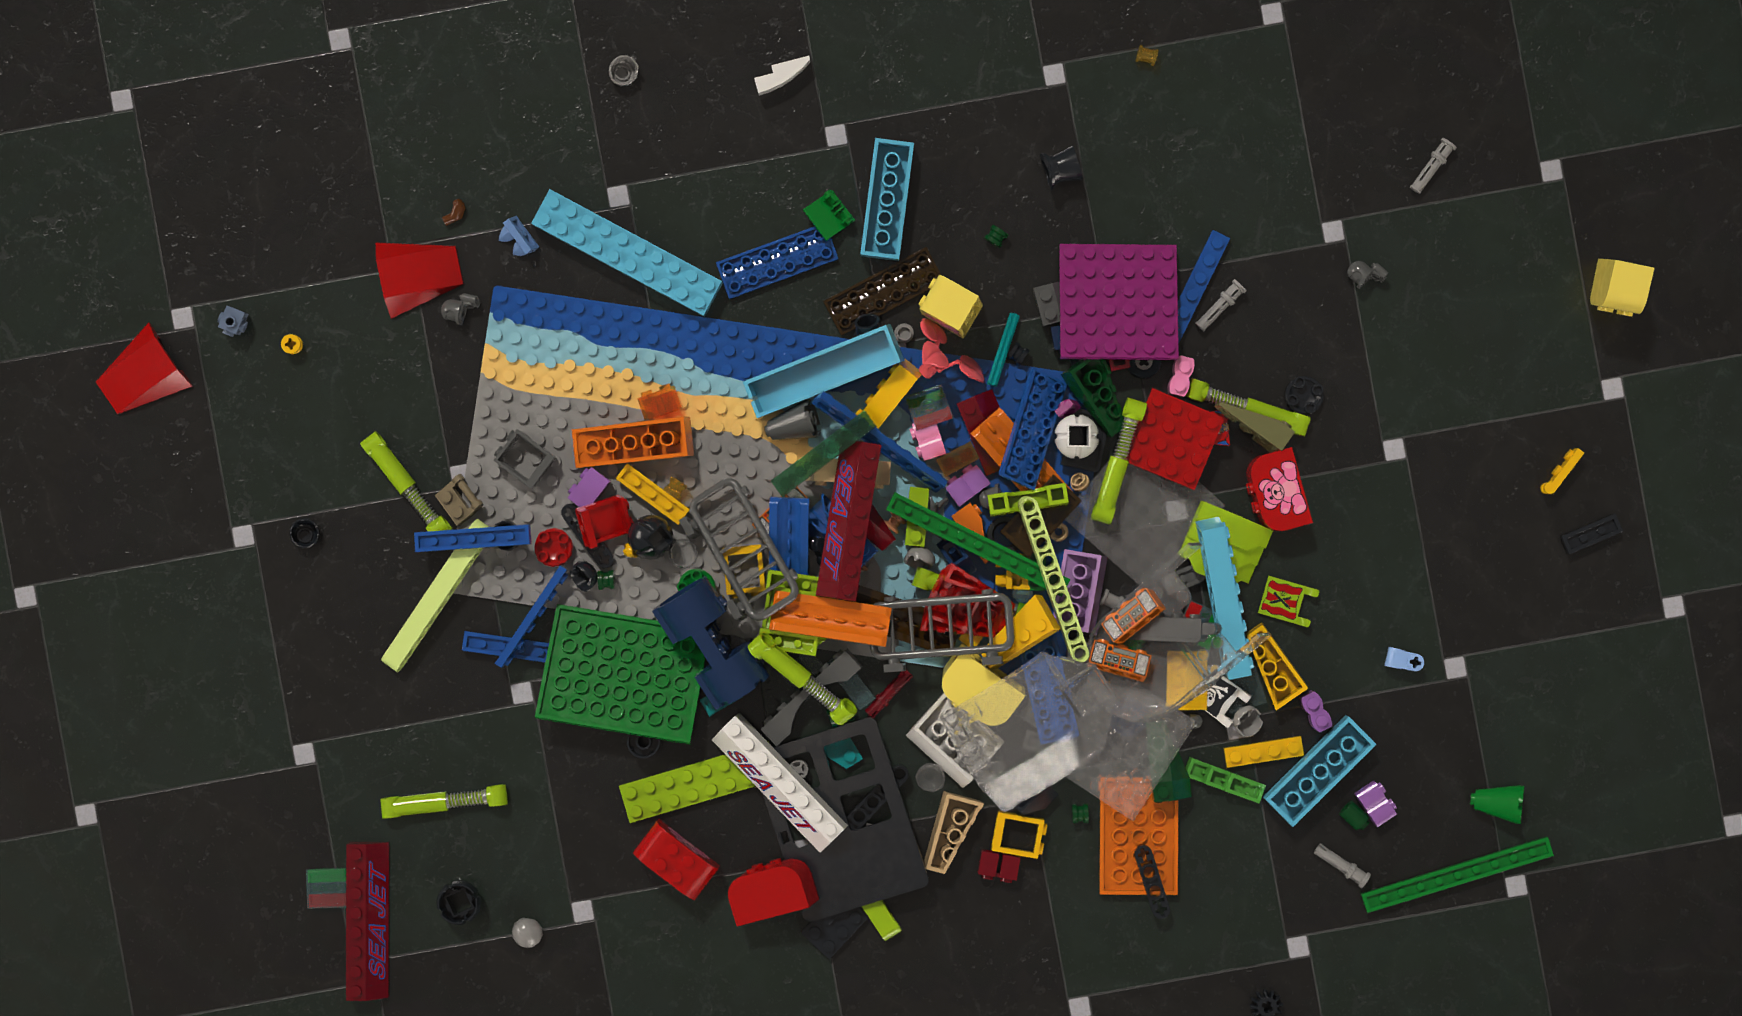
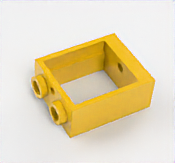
(745, 550)
(998, 831)

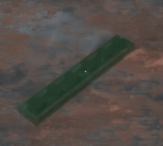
(823, 453)

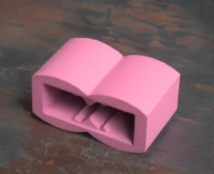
(1179, 382)
(929, 442)

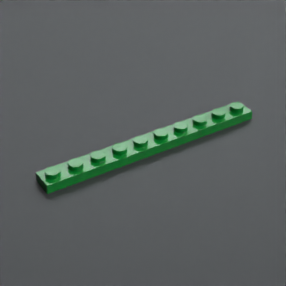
(969, 540)
(1457, 874)

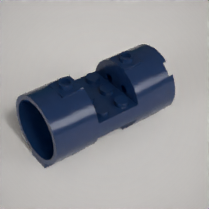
(694, 614)

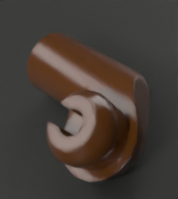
(456, 214)

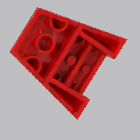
(415, 274)
(141, 374)
(957, 582)

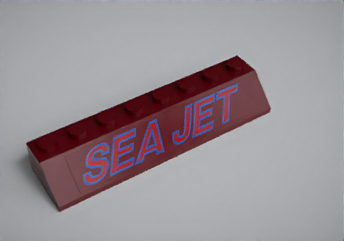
(848, 521)
(367, 921)

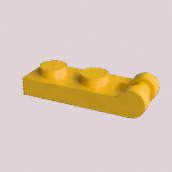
(1562, 471)

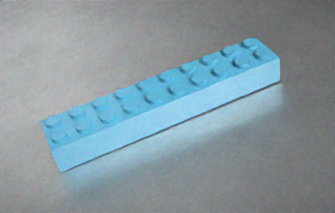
(627, 252)

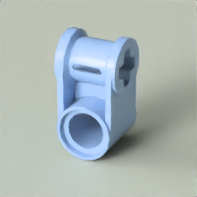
(1401, 659)

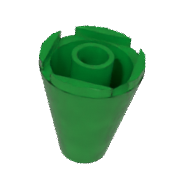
(1500, 802)

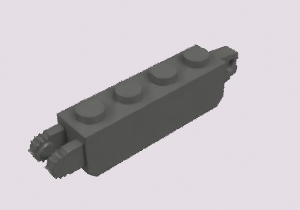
(1178, 629)

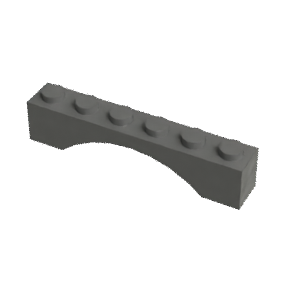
(782, 724)

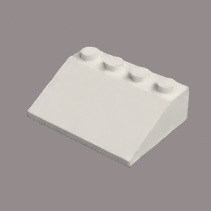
(934, 741)

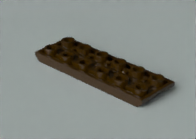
(883, 290)
(901, 622)

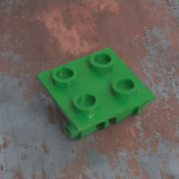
(828, 214)

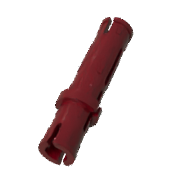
(890, 691)

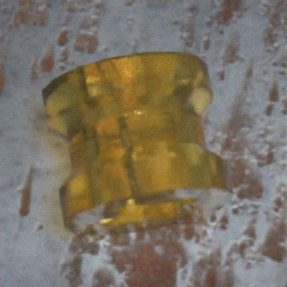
(675, 487)

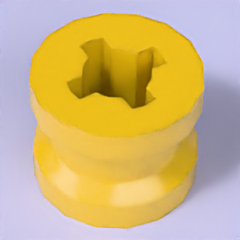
(296, 344)

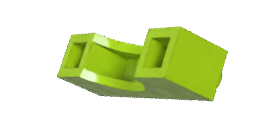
(1045, 496)

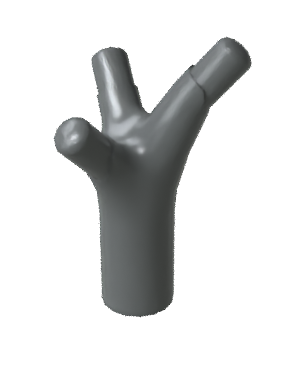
(936, 506)

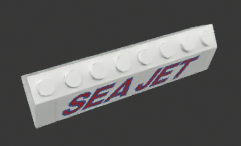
(779, 782)

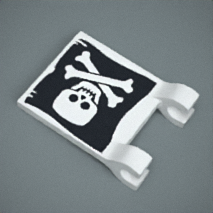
(1221, 697)

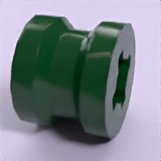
(996, 236)
(606, 579)
(1080, 813)

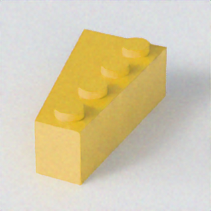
(891, 392)
(1031, 627)
(1276, 669)

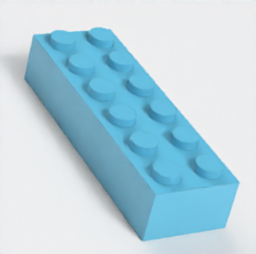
(887, 199)
(1319, 770)

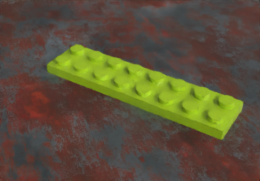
(682, 787)

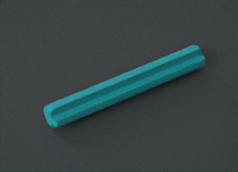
(1003, 349)

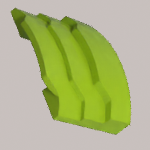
(1246, 539)
(790, 641)

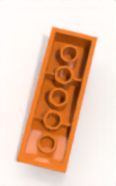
(633, 442)

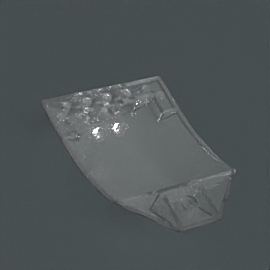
(1032, 727)

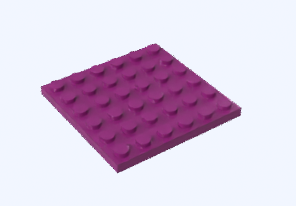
(1118, 301)

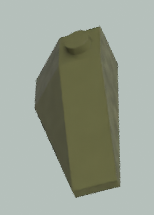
(1267, 431)

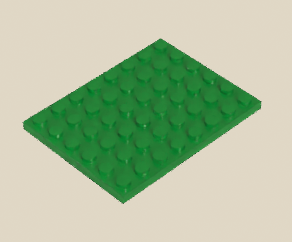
(619, 675)

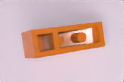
(970, 518)

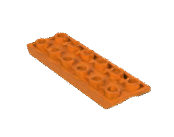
(994, 436)
(832, 619)

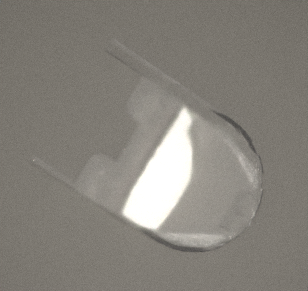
(1176, 669)

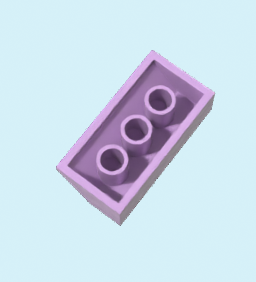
(1085, 586)

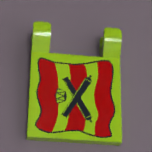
(1284, 599)

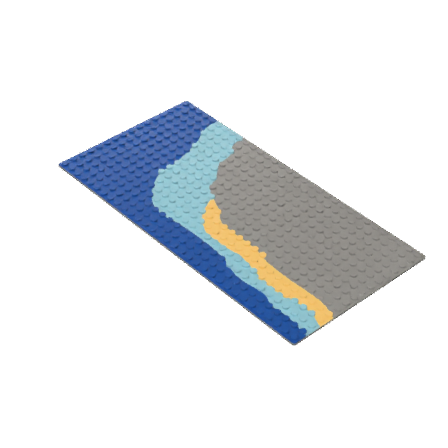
(583, 365)

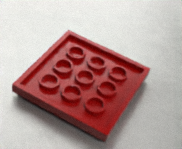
(1174, 439)

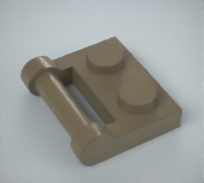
(455, 504)

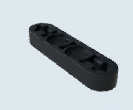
(598, 558)
(1152, 881)

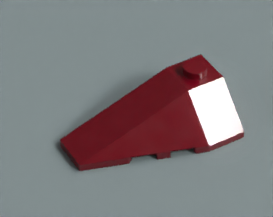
(973, 413)

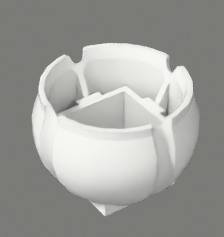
(1062, 439)

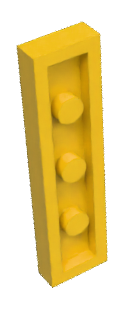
(652, 493)
(1263, 751)

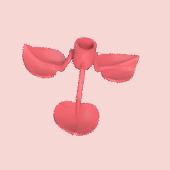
(934, 360)

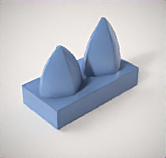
(515, 230)

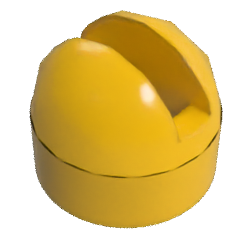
(629, 552)

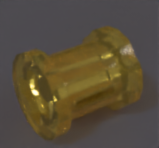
(1146, 55)

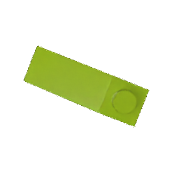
(915, 534)

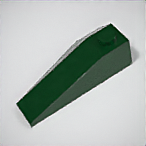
(1094, 389)
(1173, 783)

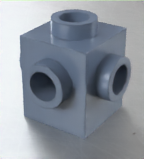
(231, 314)

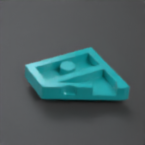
(843, 753)

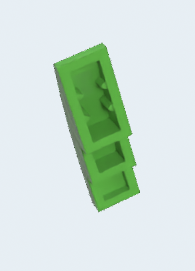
(1225, 780)

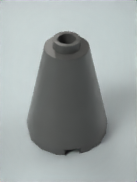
(795, 423)

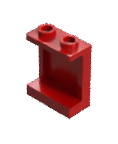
(603, 520)

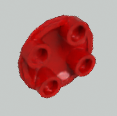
(553, 547)

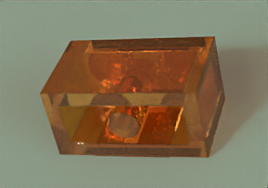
(659, 402)
(957, 459)

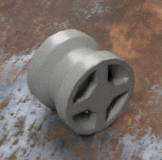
(800, 765)

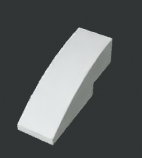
(781, 75)

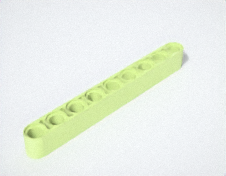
(1059, 586)
(431, 604)

